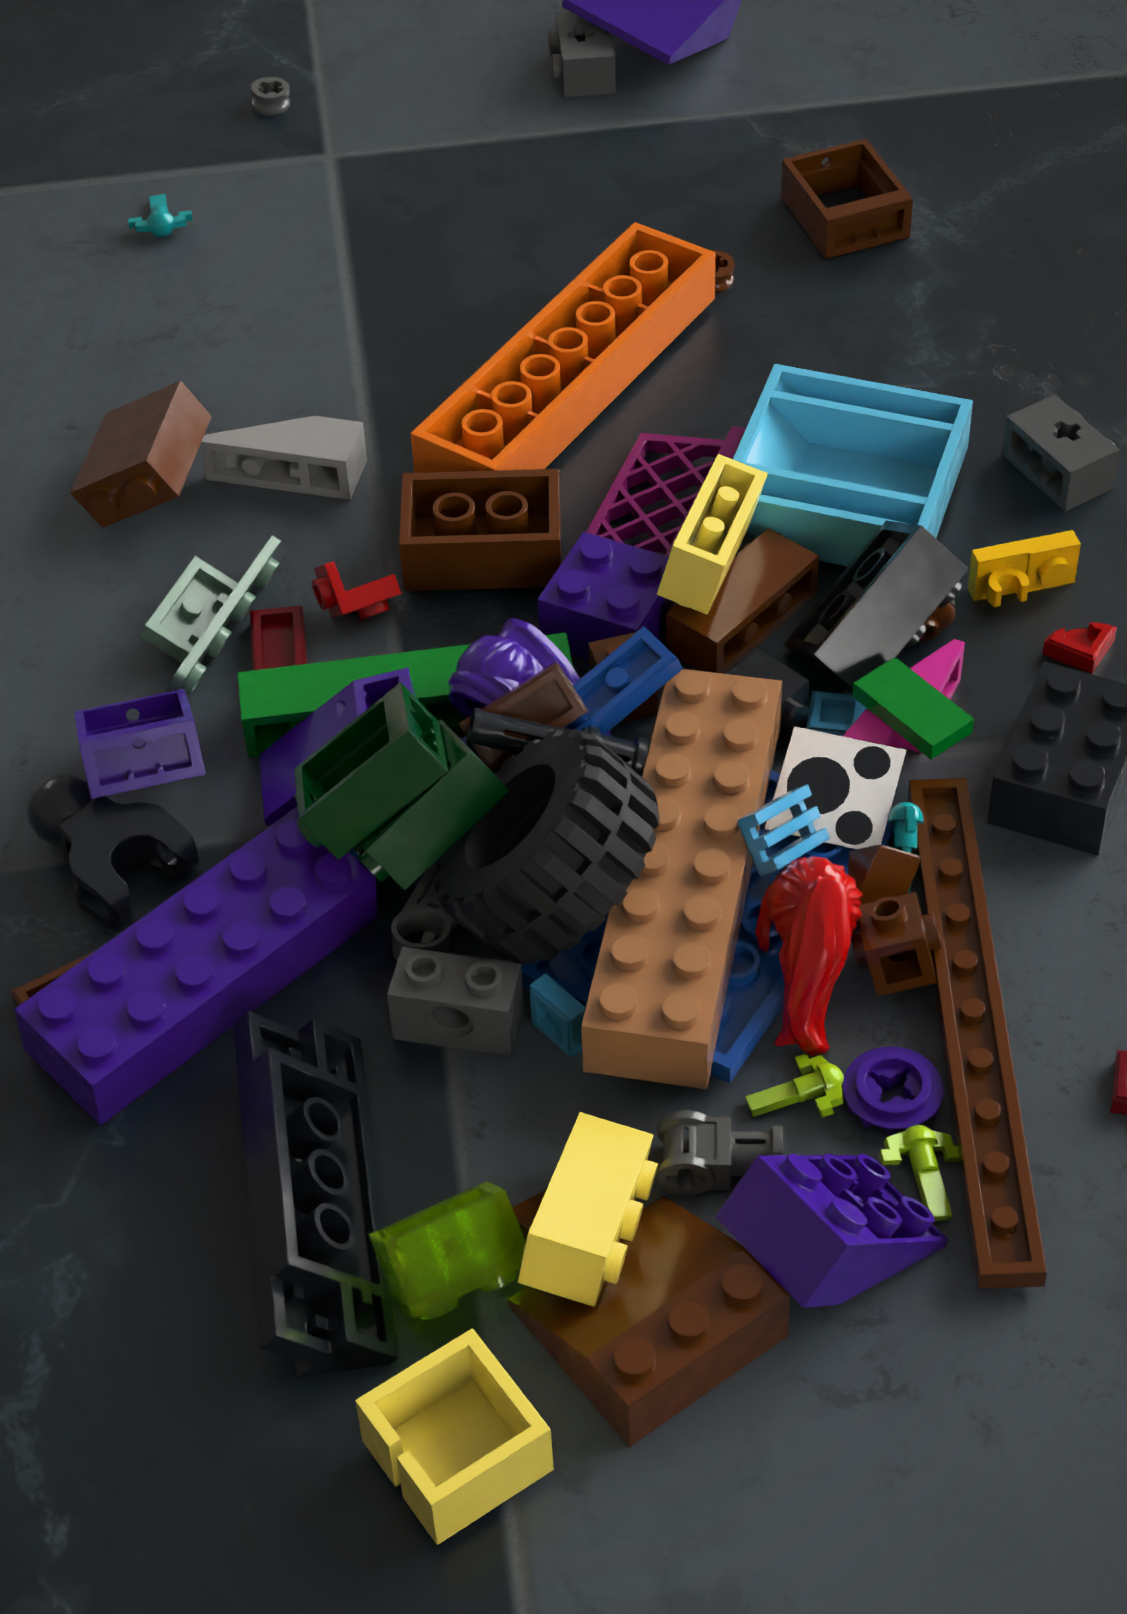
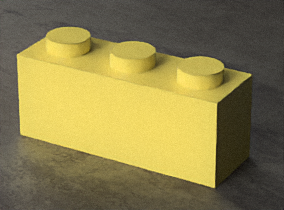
(712, 534)
(589, 1210)

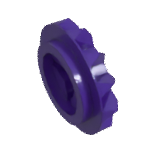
(885, 1069)

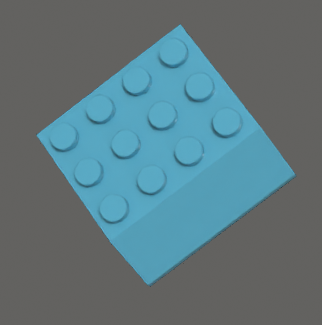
(850, 458)

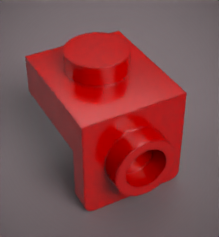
(366, 599)

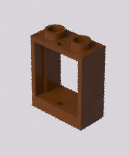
(854, 225)

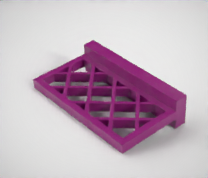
(637, 471)

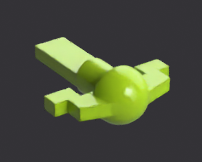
(824, 1080)
(919, 1144)

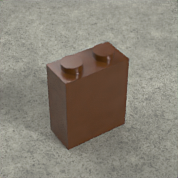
(141, 454)

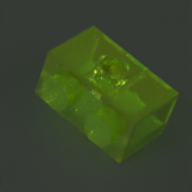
(451, 1251)

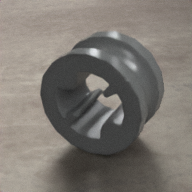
(270, 95)

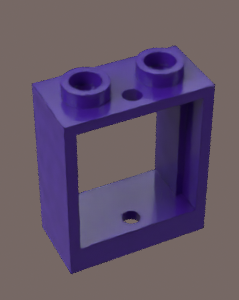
(139, 752)

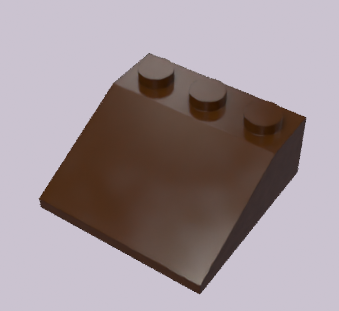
(670, 1327)

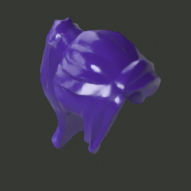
(502, 662)

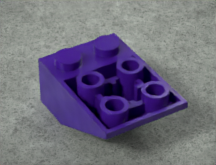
(314, 731)
(827, 1224)

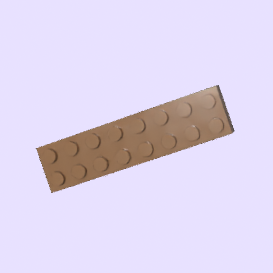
(677, 929)

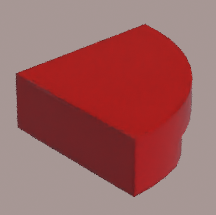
(1082, 646)

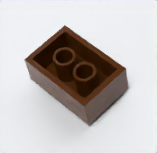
(480, 529)

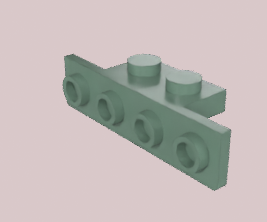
(199, 608)

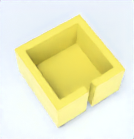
(455, 1435)

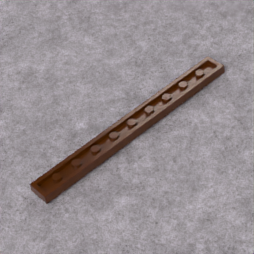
(977, 1043)

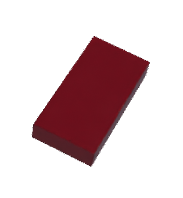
(278, 637)

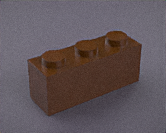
(760, 593)

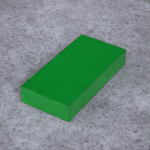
(913, 708)

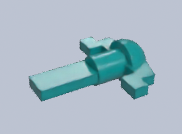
(160, 221)
(905, 819)

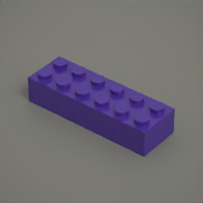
(194, 967)

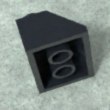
(878, 604)

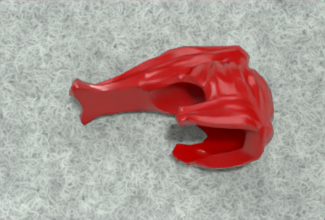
(815, 915)

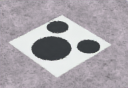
(848, 783)

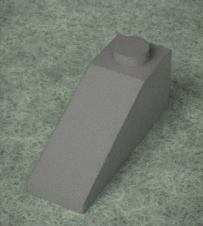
(292, 455)

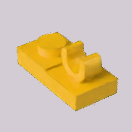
(1023, 566)

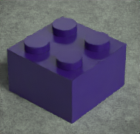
(604, 593)

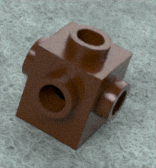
(896, 943)

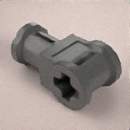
(711, 1151)

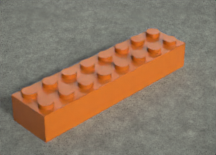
(570, 357)

